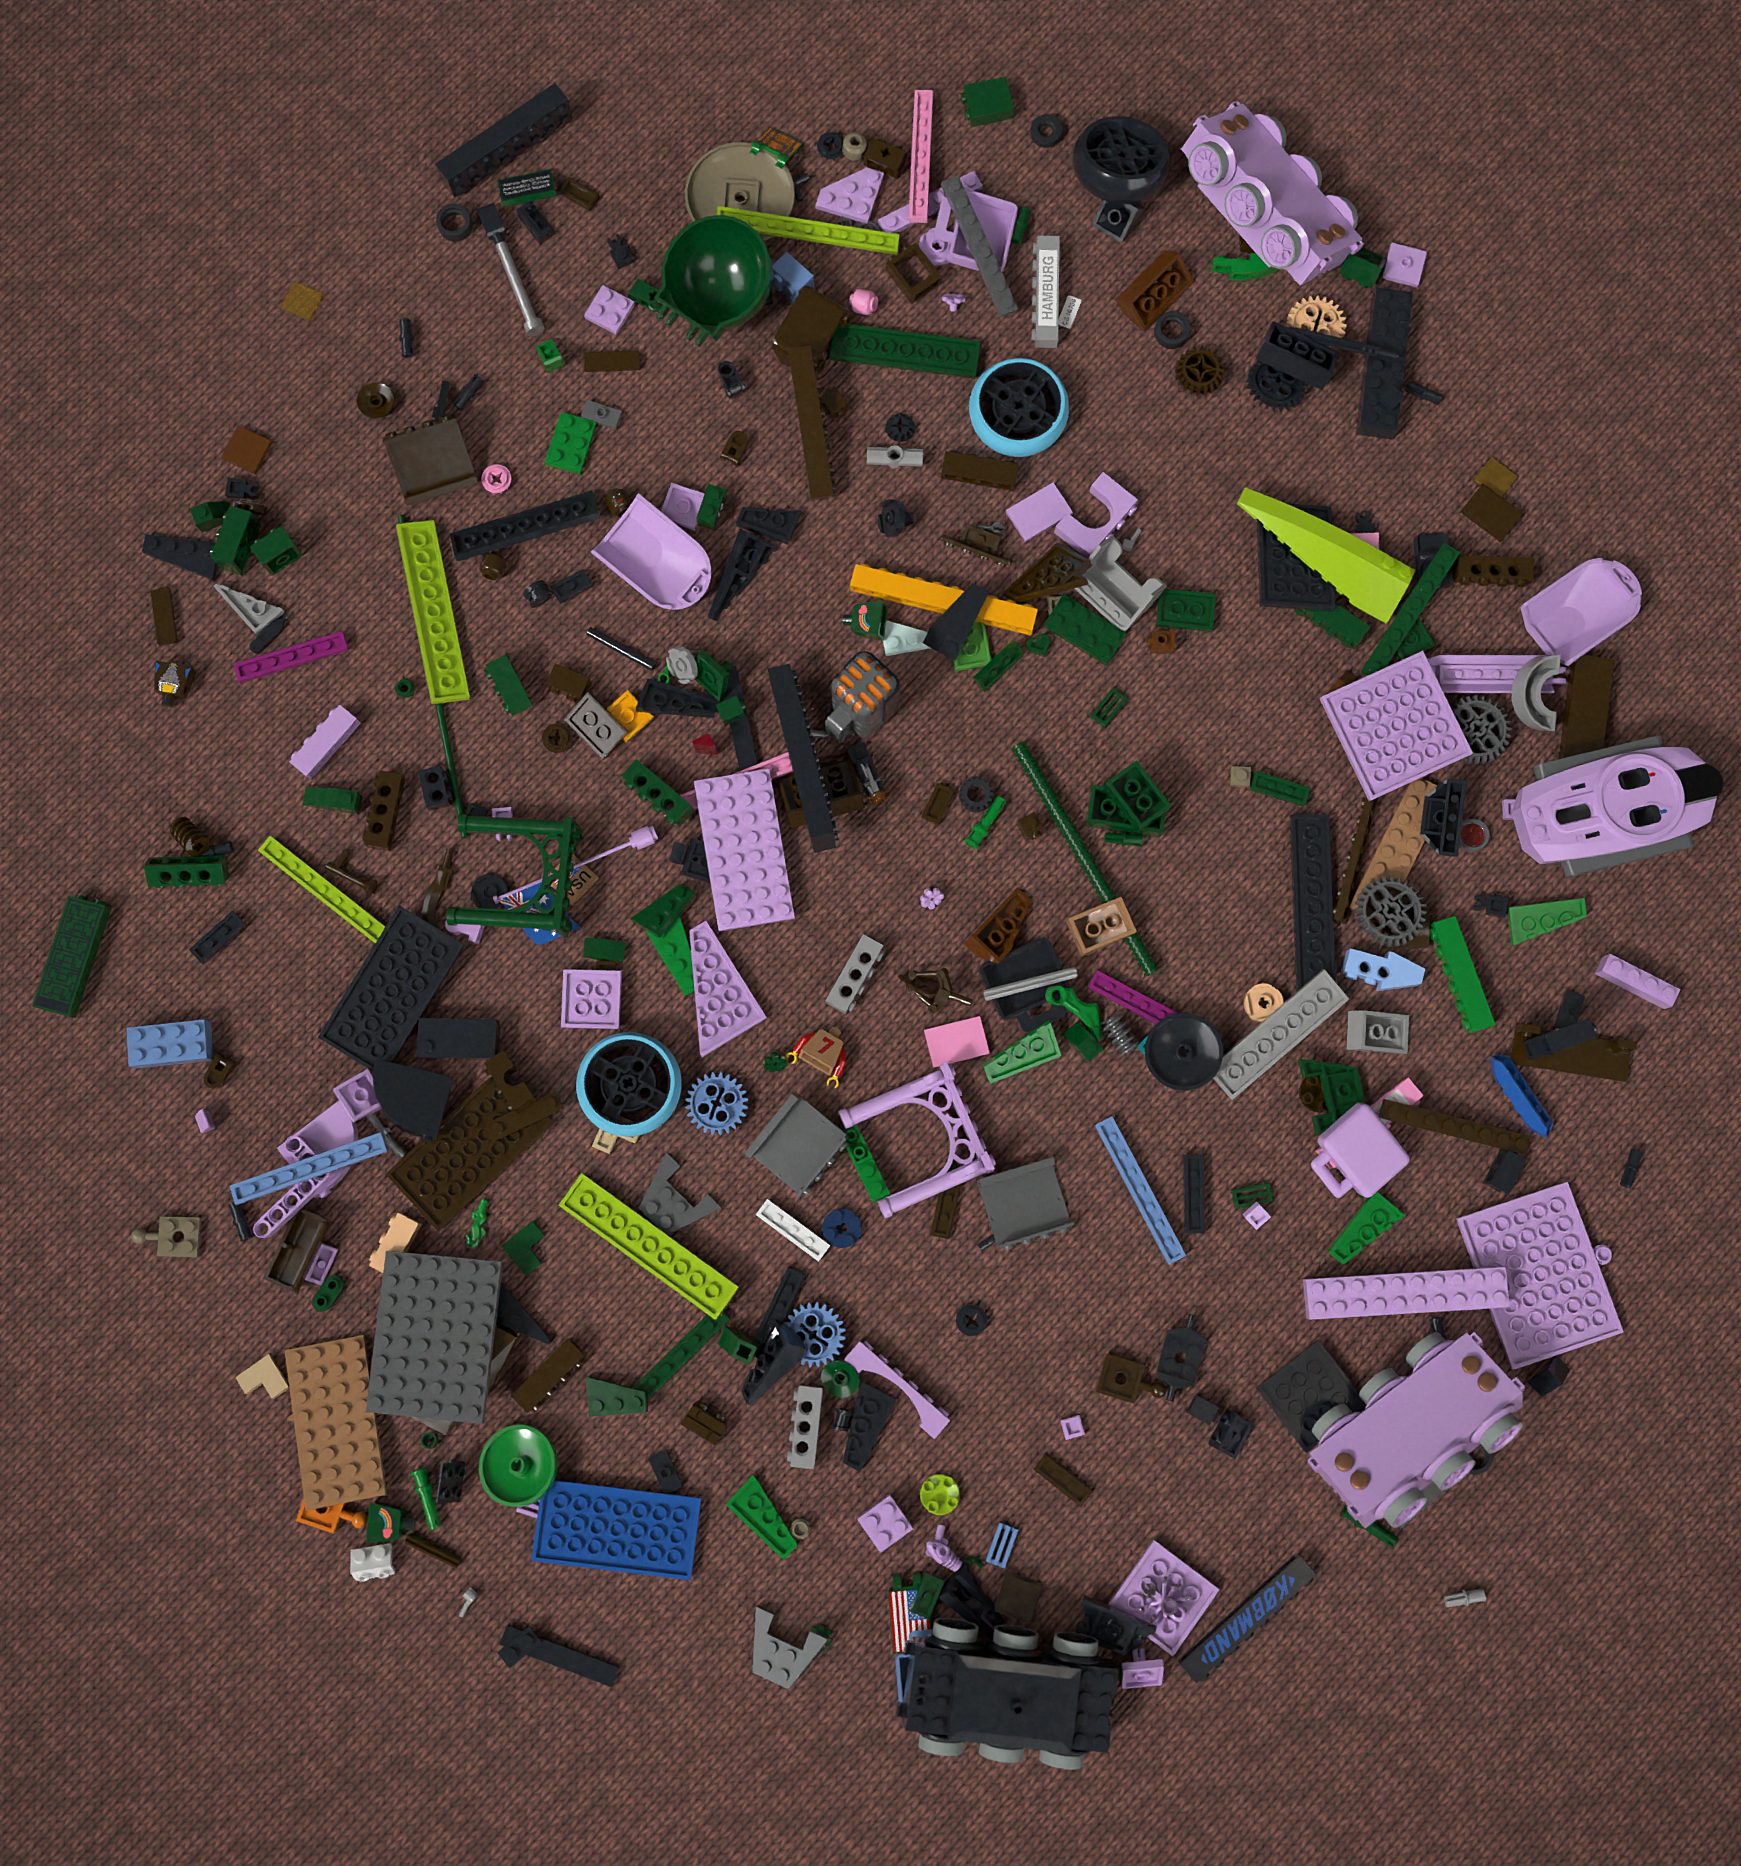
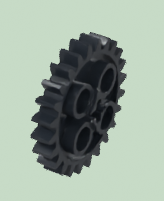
(1274, 387)

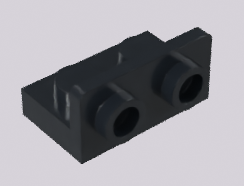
(1230, 1434)

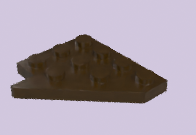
(1053, 573)

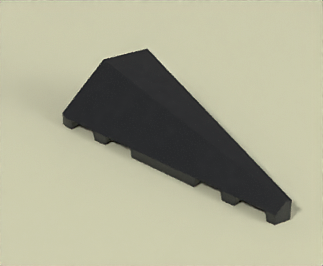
(745, 559)
(968, 1600)

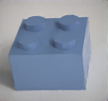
(790, 277)

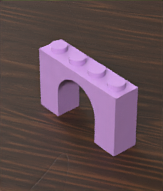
(1119, 504)

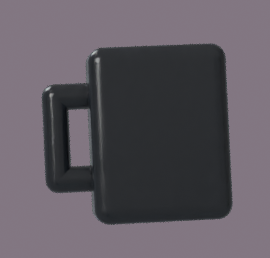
(1020, 964)

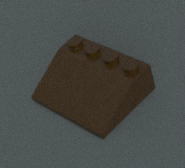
(840, 784)

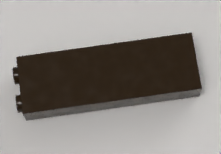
(1586, 706)

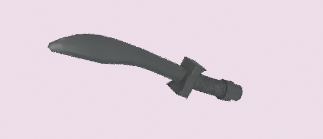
(399, 1150)

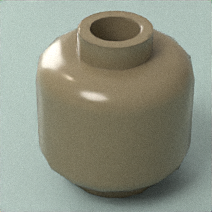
(854, 146)

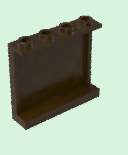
(430, 459)

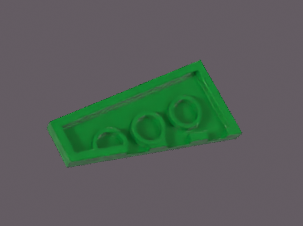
(1369, 1222)
(758, 1513)

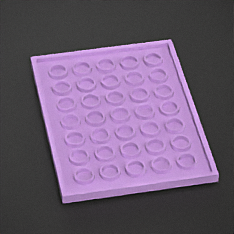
(1551, 1275)

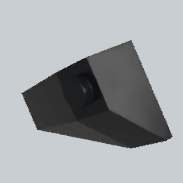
(954, 625)
(778, 1356)

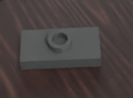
(601, 414)

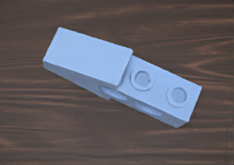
(1399, 971)

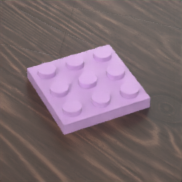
(591, 999)

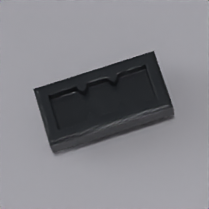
(1569, 1009)
(665, 1472)

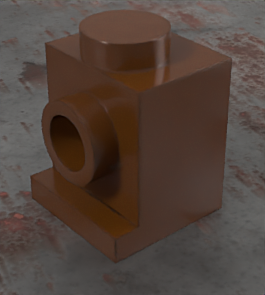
(1166, 647)

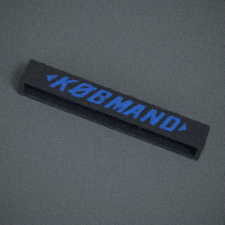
(1246, 1618)

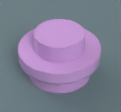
(1602, 1253)

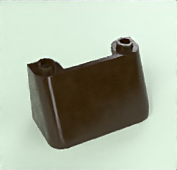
(810, 322)

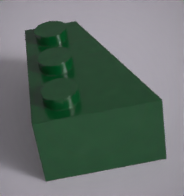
(507, 685)

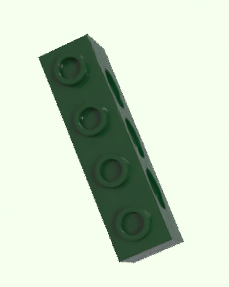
(638, 772)
(157, 866)

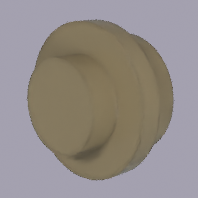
(800, 1529)

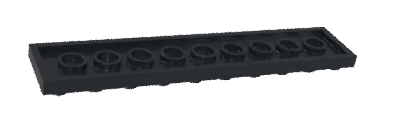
(1312, 896)

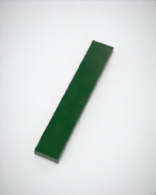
(681, 1354)

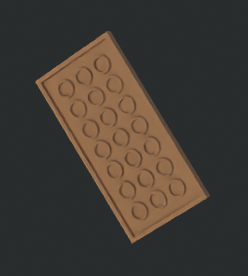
(332, 1429)

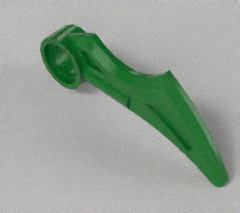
(1086, 1012)

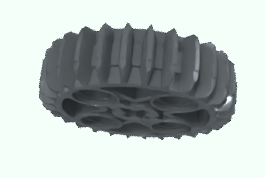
(1481, 722)
(1395, 917)

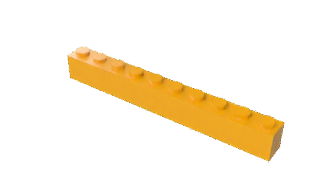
(939, 598)

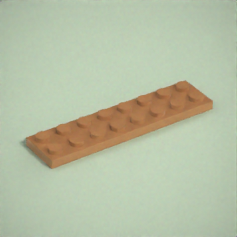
(1399, 843)

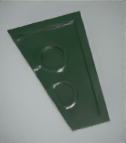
(663, 911)
(613, 1399)

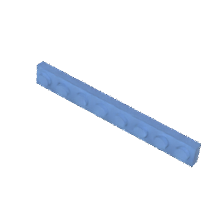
(308, 1168)
(1140, 1190)

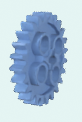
(733, 1110)
(824, 1319)

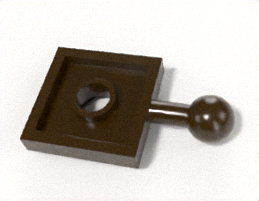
(1133, 1373)

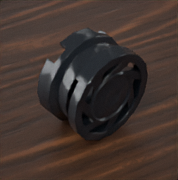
(537, 593)

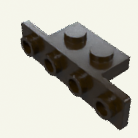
(980, 542)

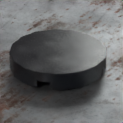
(486, 888)

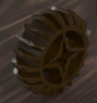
(1185, 372)

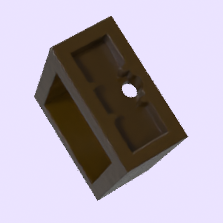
(922, 288)

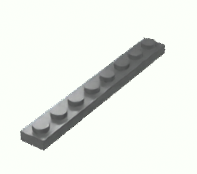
(979, 246)

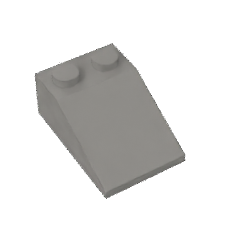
(1377, 1032)

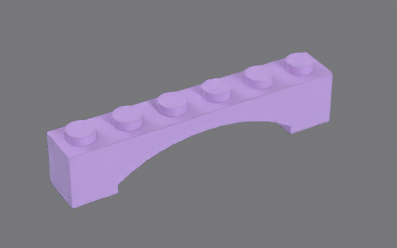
(932, 1419)

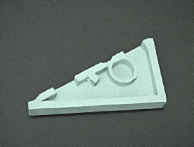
(902, 639)

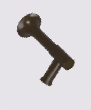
(368, 887)

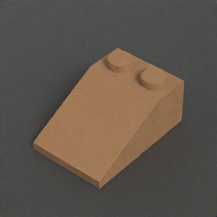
(1101, 926)

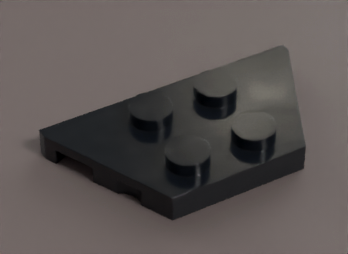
(1113, 1627)

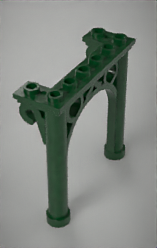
(567, 834)

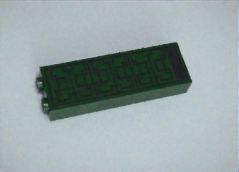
(72, 956)

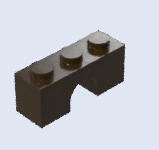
(500, 1069)

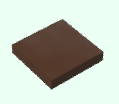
(246, 450)

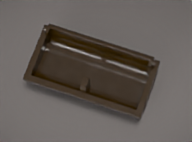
(297, 1250)

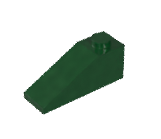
(333, 799)

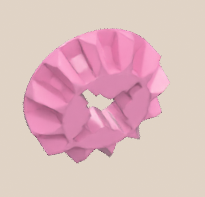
(496, 471)

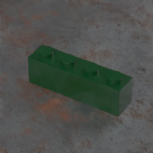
(1338, 624)

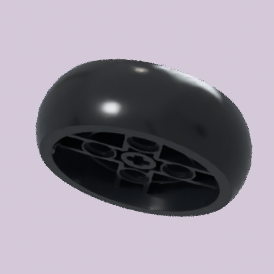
(1122, 157)

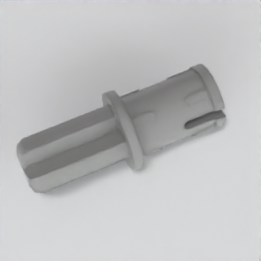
(1464, 1597)

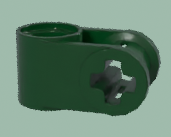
(644, 295)

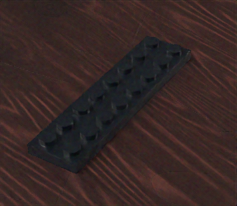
(524, 526)

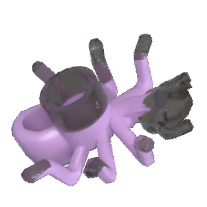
(1167, 1603)

